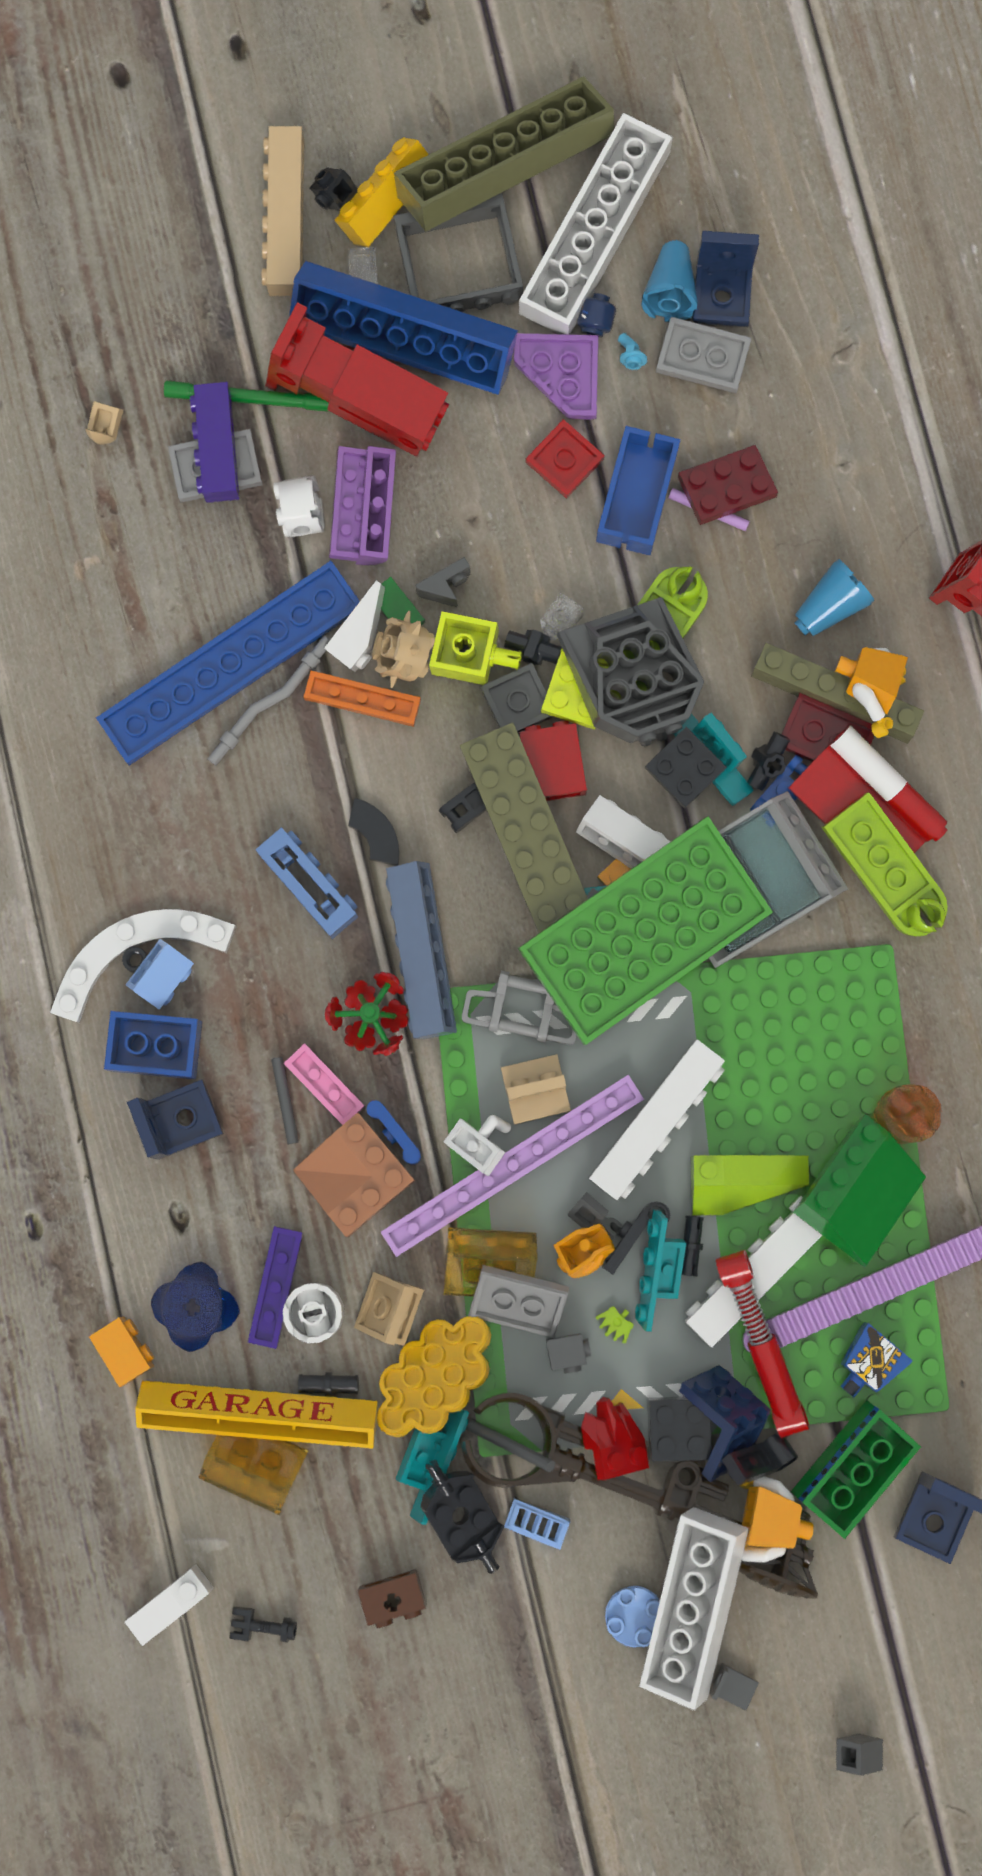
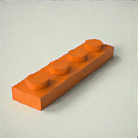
(362, 698)

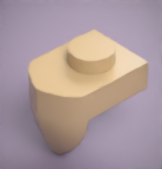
(104, 423)

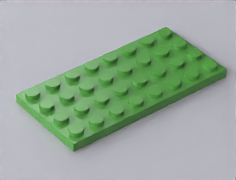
(645, 930)

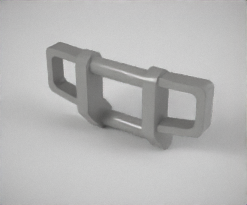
(511, 1026)

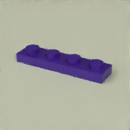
(275, 1287)

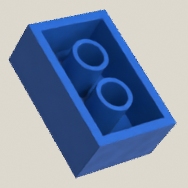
(153, 1045)

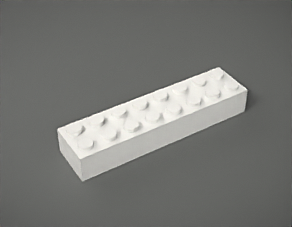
(595, 225)

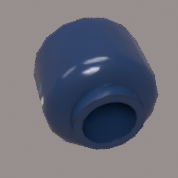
(596, 315)

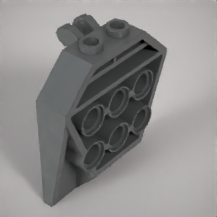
(639, 713)

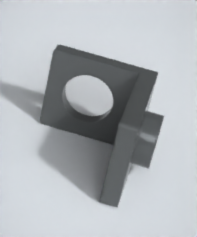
(733, 1687)

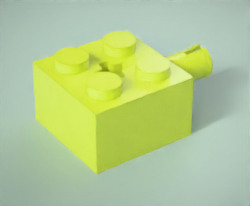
(473, 664)

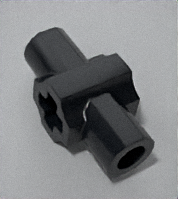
(534, 647)
(768, 761)

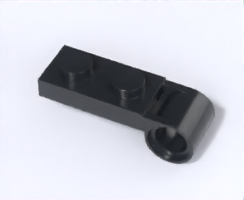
(629, 1234)
(760, 1459)

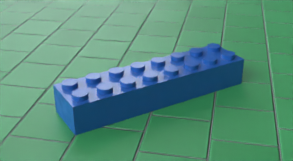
(406, 327)

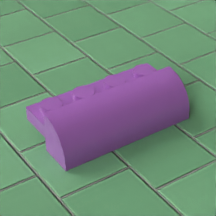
(362, 505)

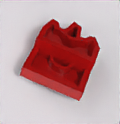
(615, 1440)

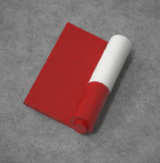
(853, 768)

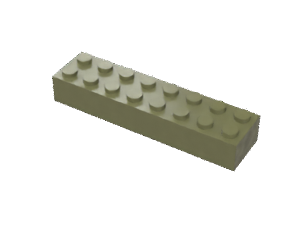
(504, 153)
(524, 825)

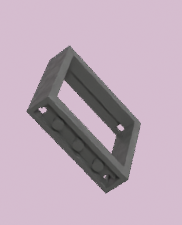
(482, 299)

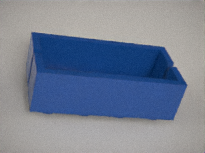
(637, 491)

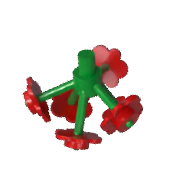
(366, 1006)

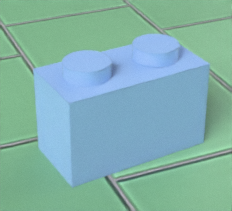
(160, 974)

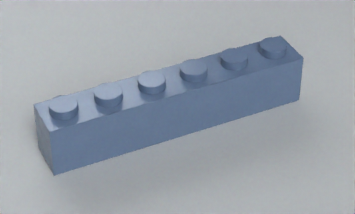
(420, 950)

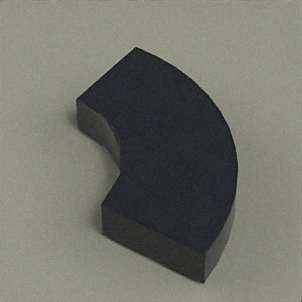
(377, 831)

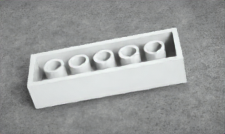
(694, 1607)

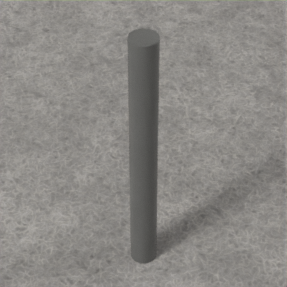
(510, 1445)

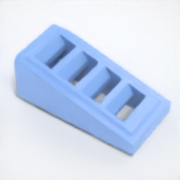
(555, 1542)

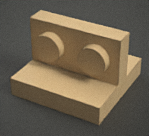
(535, 1089)
(388, 1309)

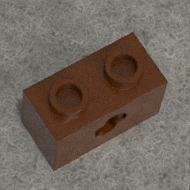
(375, 1594)

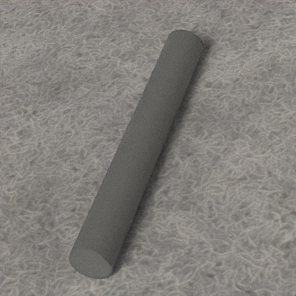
(284, 1100)

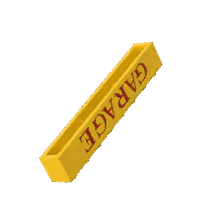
(256, 1414)

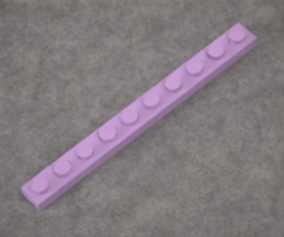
(512, 1166)

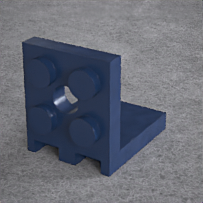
(725, 265)
(159, 1123)
(734, 1411)
(939, 1498)

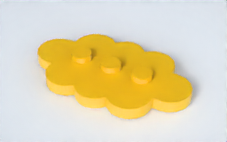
(434, 1376)

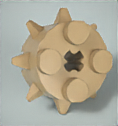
(402, 650)

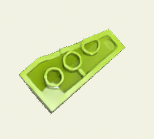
(737, 1181)

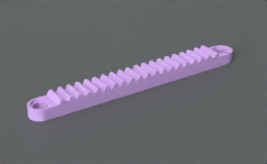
(875, 1288)

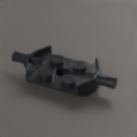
(476, 1532)

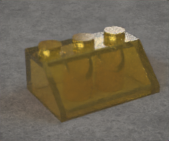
(472, 1248)
(254, 1469)

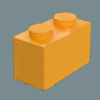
(122, 1350)

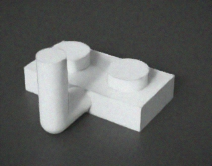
(475, 1145)

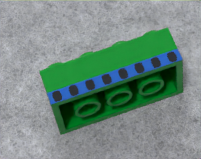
(855, 1469)

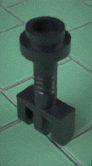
(286, 1629)

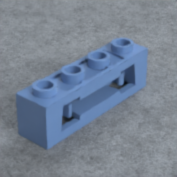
(277, 846)

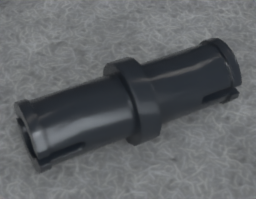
(692, 1237)
(328, 1384)

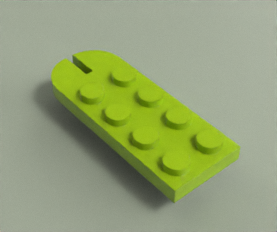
(683, 608)
(887, 867)

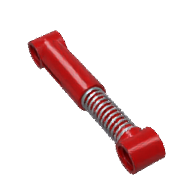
(765, 1351)

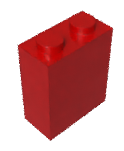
(555, 759)

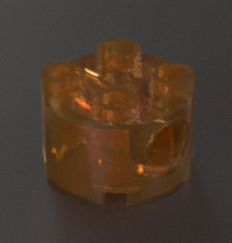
(909, 1113)

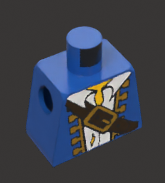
(871, 1361)

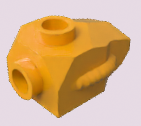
(584, 1250)

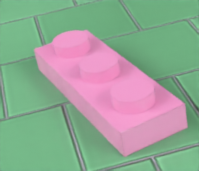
(324, 1084)

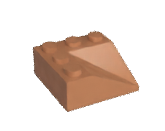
(353, 1175)

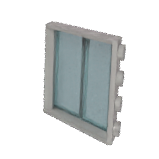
(783, 864)

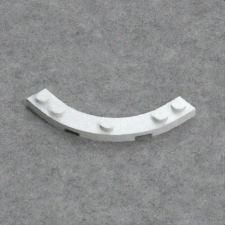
(131, 933)

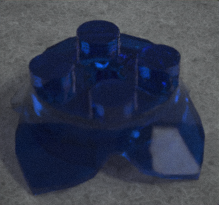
(216, 1305)

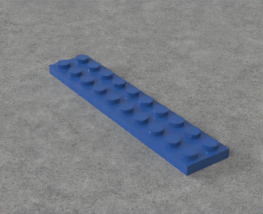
(229, 663)

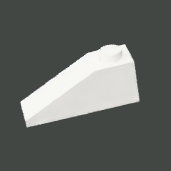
(357, 634)
(169, 1605)

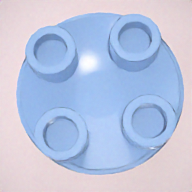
(632, 1615)

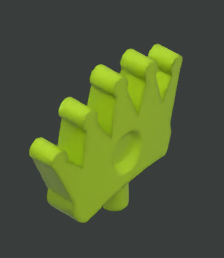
(616, 1323)

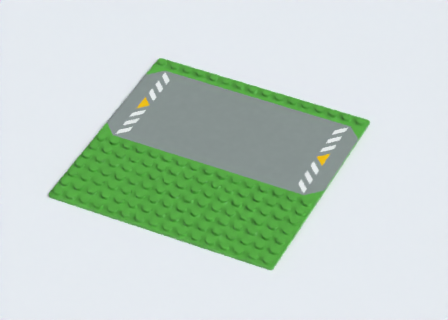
(805, 1058)

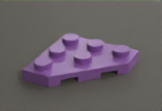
(562, 370)

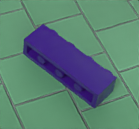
(215, 442)

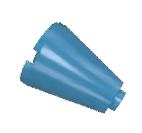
(671, 284)
(832, 600)

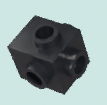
(333, 188)

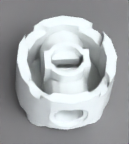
(300, 507)
(313, 1312)

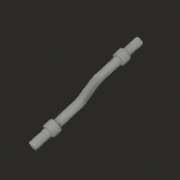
(230, 739)

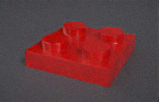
(564, 458)

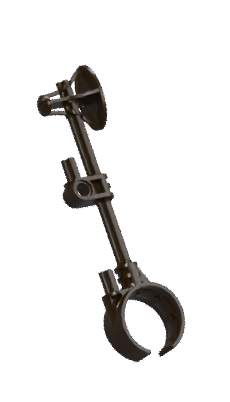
(670, 1500)

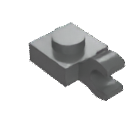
(590, 1212)

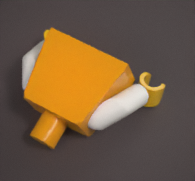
(874, 683)
(771, 1520)

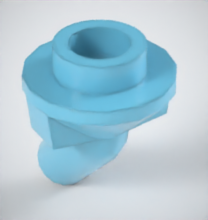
(632, 357)

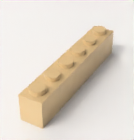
(284, 208)

